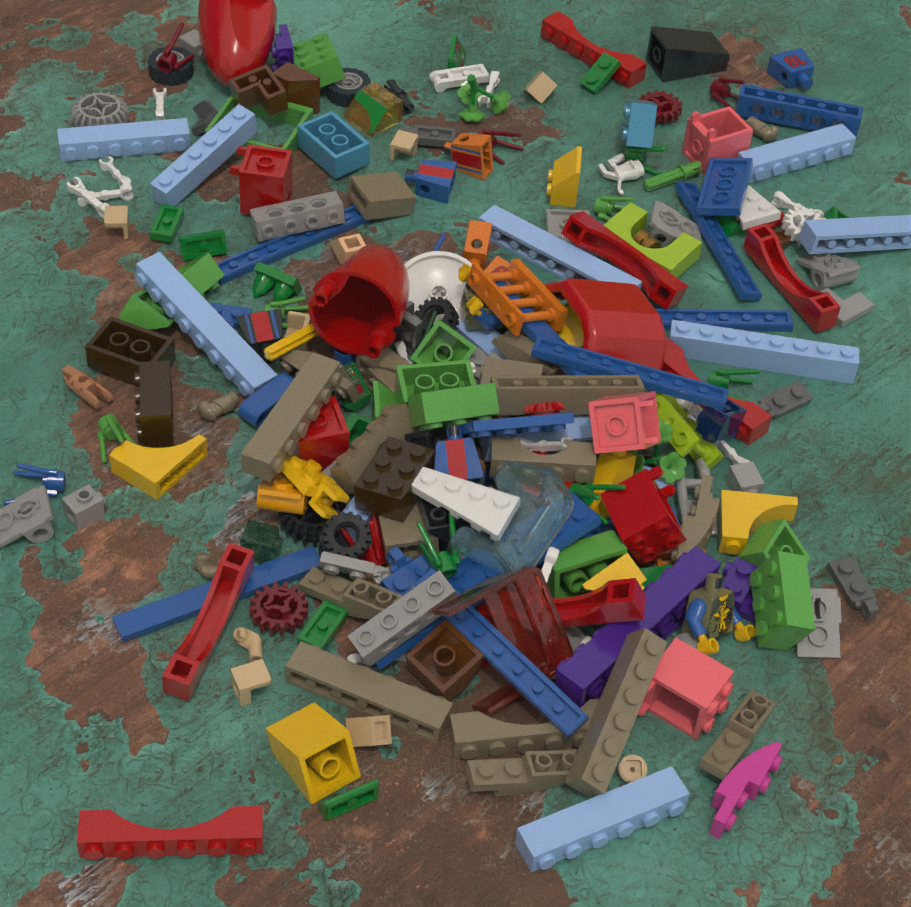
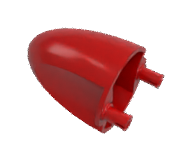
(236, 35)
(361, 301)

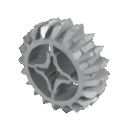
(99, 110)

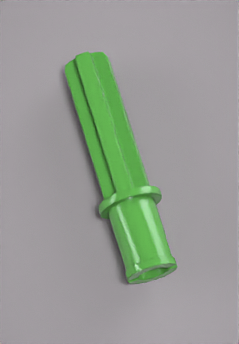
(680, 173)

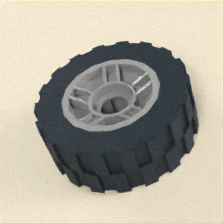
(172, 78)
(343, 91)

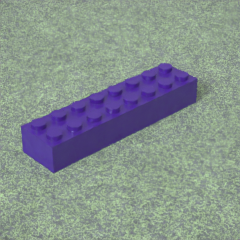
(589, 668)

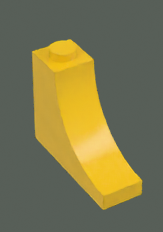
(157, 468)
(611, 469)
(743, 513)

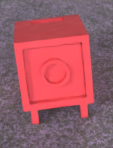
(715, 136)
(624, 422)
(688, 689)

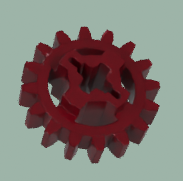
(667, 106)
(278, 608)

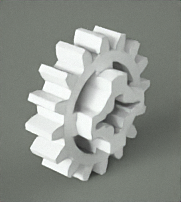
(794, 220)

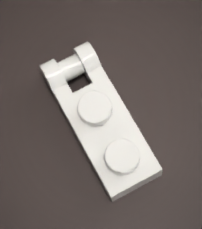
(455, 76)

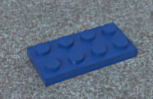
(724, 186)
(524, 425)

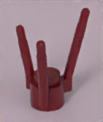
(168, 58)
(720, 89)
(494, 141)

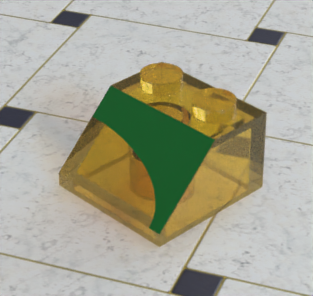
(374, 109)

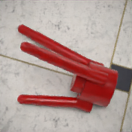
(375, 550)

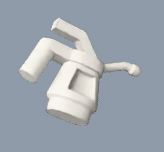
(627, 171)

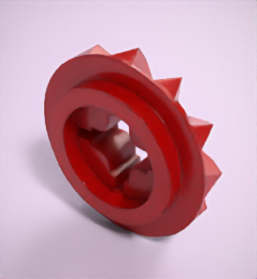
(544, 408)

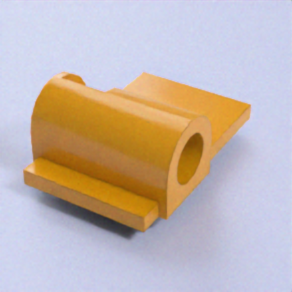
(281, 496)

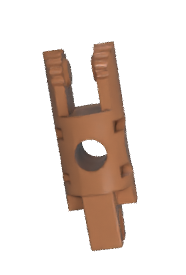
(85, 386)

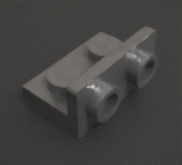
(409, 330)

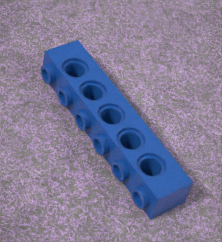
(782, 106)

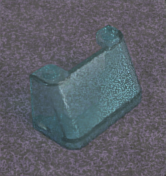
(541, 514)

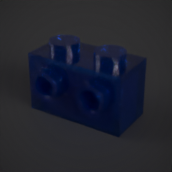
(718, 424)

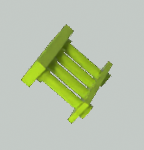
(684, 436)

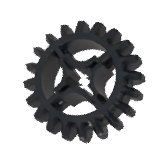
(308, 526)

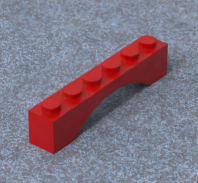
(561, 32)
(656, 281)
(815, 307)
(756, 420)
(611, 603)
(195, 651)
(109, 835)

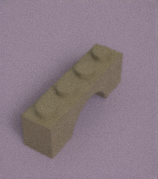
(393, 422)
(572, 464)

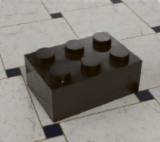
(122, 345)
(155, 404)
(387, 480)

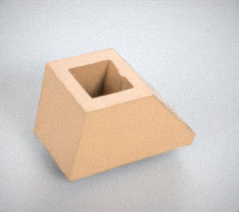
(346, 246)

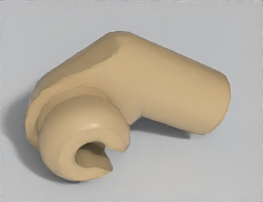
(249, 641)

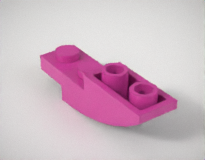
(743, 783)

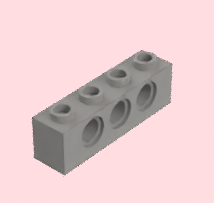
(297, 216)
(402, 619)

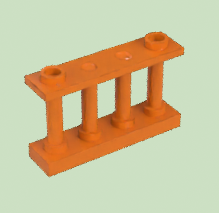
(522, 282)

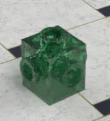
(262, 539)

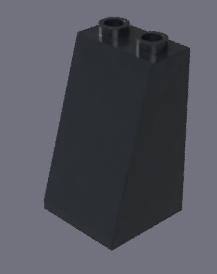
(684, 53)

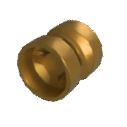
(644, 239)

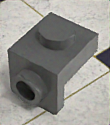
(206, 113)

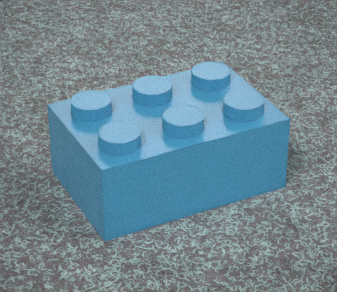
(640, 123)
(333, 144)

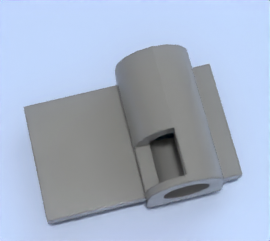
(670, 224)
(829, 270)
(27, 516)
(825, 640)

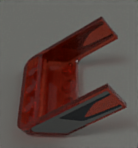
(525, 616)

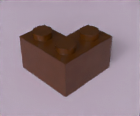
(259, 87)

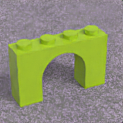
(674, 258)

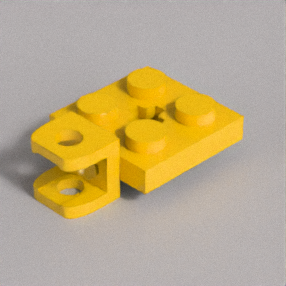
(314, 483)

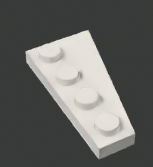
(756, 210)
(477, 504)

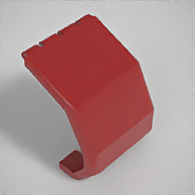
(615, 319)

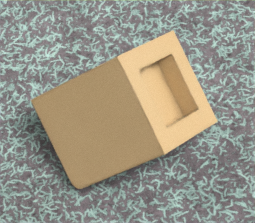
(540, 86)
(404, 143)
(117, 218)
(295, 322)
(249, 677)
(369, 730)

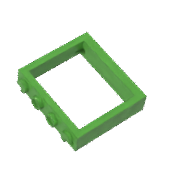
(291, 116)

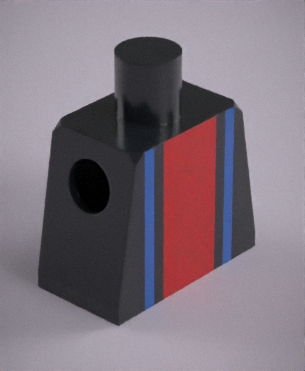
(261, 330)

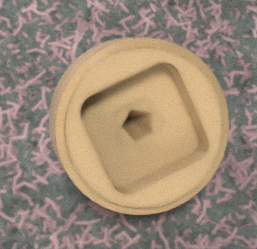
(631, 768)

